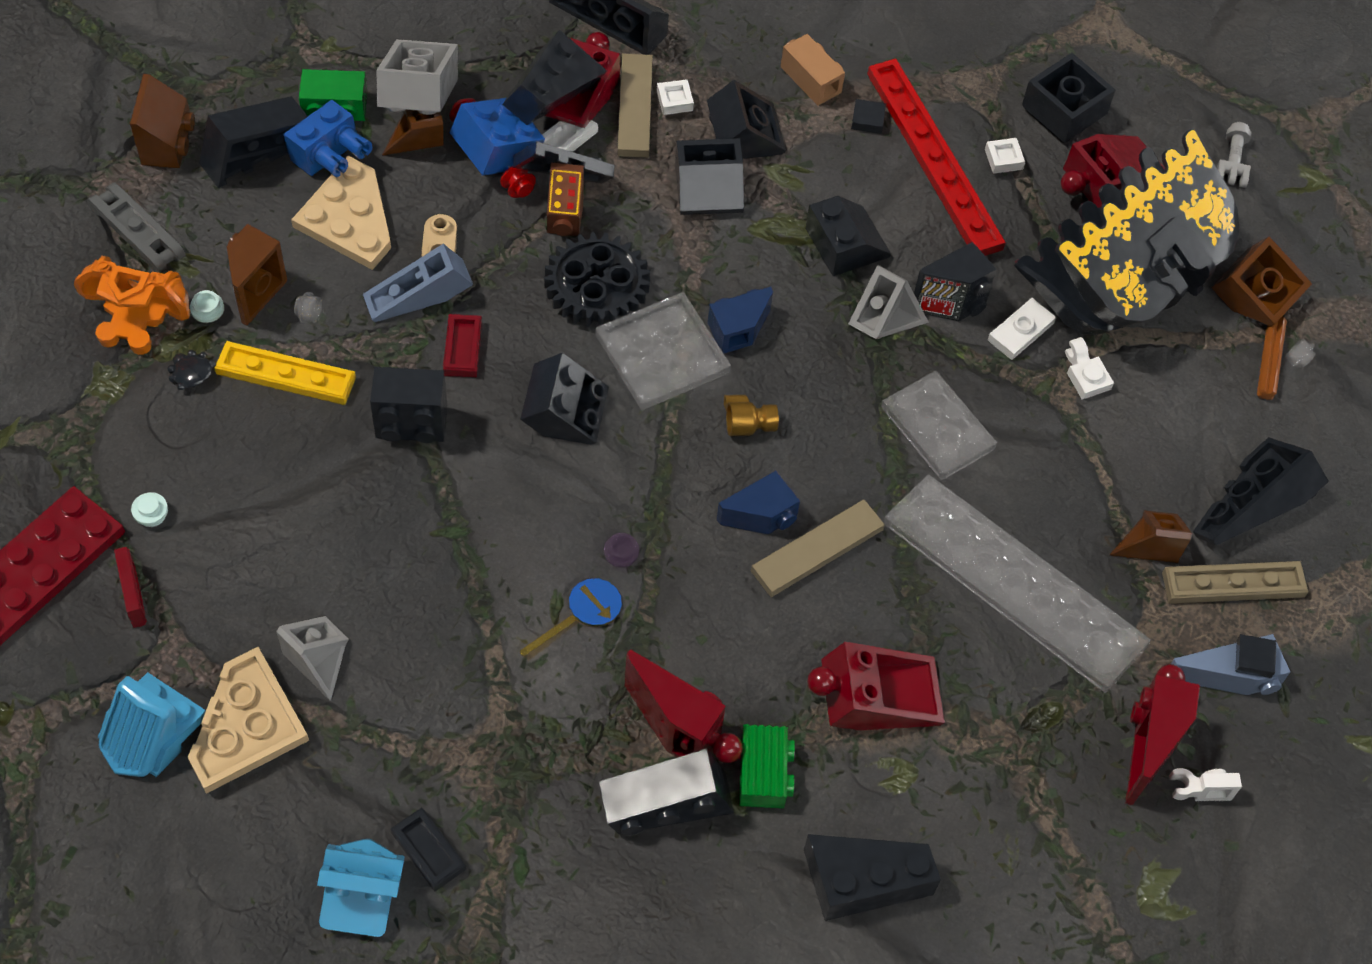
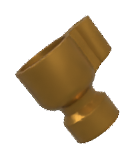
(745, 418)

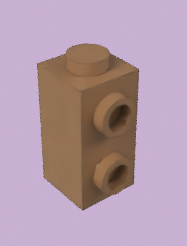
(812, 69)

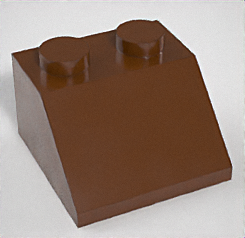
(161, 124)
(255, 270)
(1262, 283)

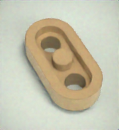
(436, 236)

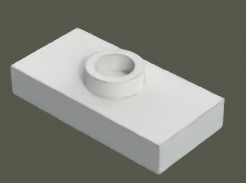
(569, 136)
(1021, 328)

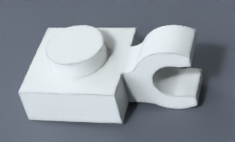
(1086, 374)
(1211, 786)

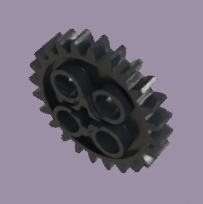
(598, 269)

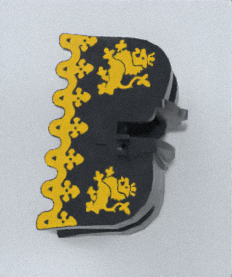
(1141, 245)

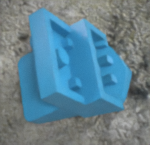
(146, 726)
(359, 886)

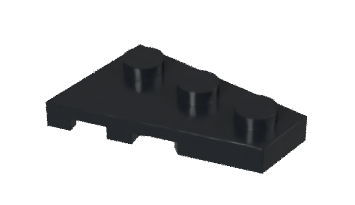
(539, 156)

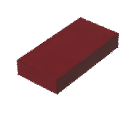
(462, 345)
(130, 587)

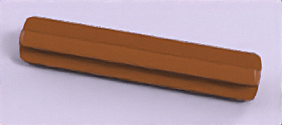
(1271, 360)

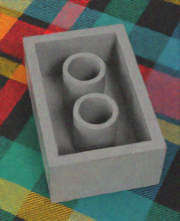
(417, 76)

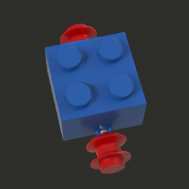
(492, 138)

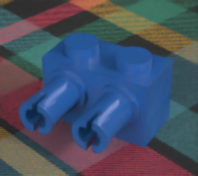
(323, 138)

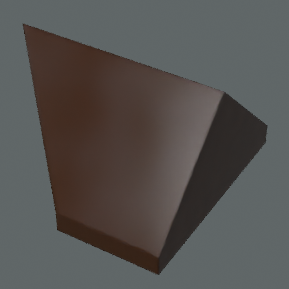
(416, 132)
(1155, 537)

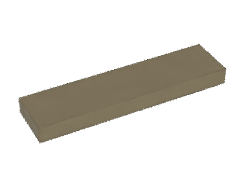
(635, 105)
(817, 548)
(1234, 582)

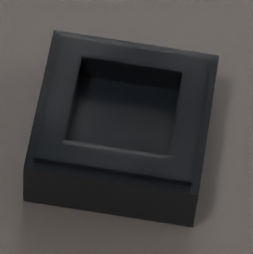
(868, 116)
(1255, 656)

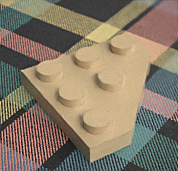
(348, 215)
(244, 723)

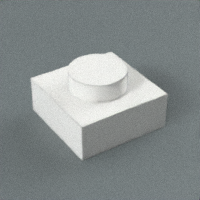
(675, 97)
(1004, 155)

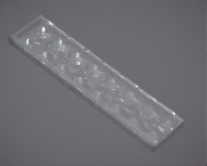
(1017, 583)

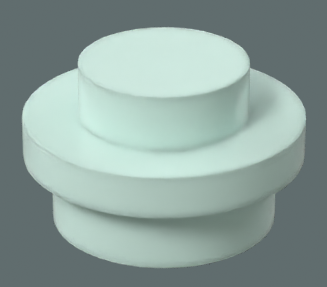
(206, 306)
(149, 509)

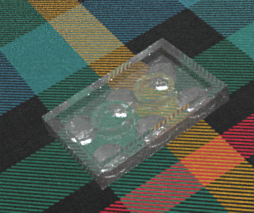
(939, 425)

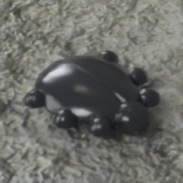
(190, 369)

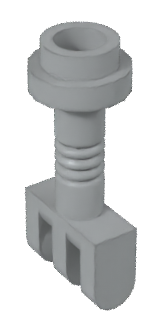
(1237, 135)

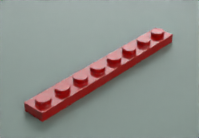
(935, 157)

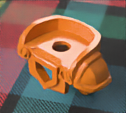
(132, 303)

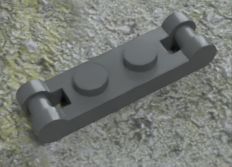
(136, 227)

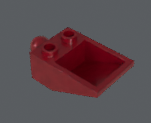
(586, 105)
(1098, 162)
(878, 688)
(678, 712)
(1161, 722)

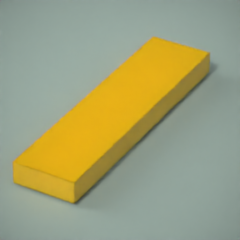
(285, 372)

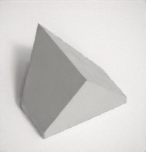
(887, 306)
(315, 650)

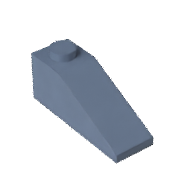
(419, 285)
(1217, 670)

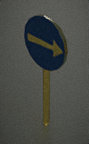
(591, 603)

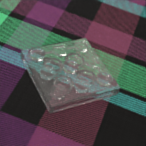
(663, 350)

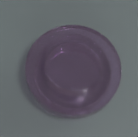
(621, 550)

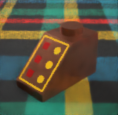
(565, 199)

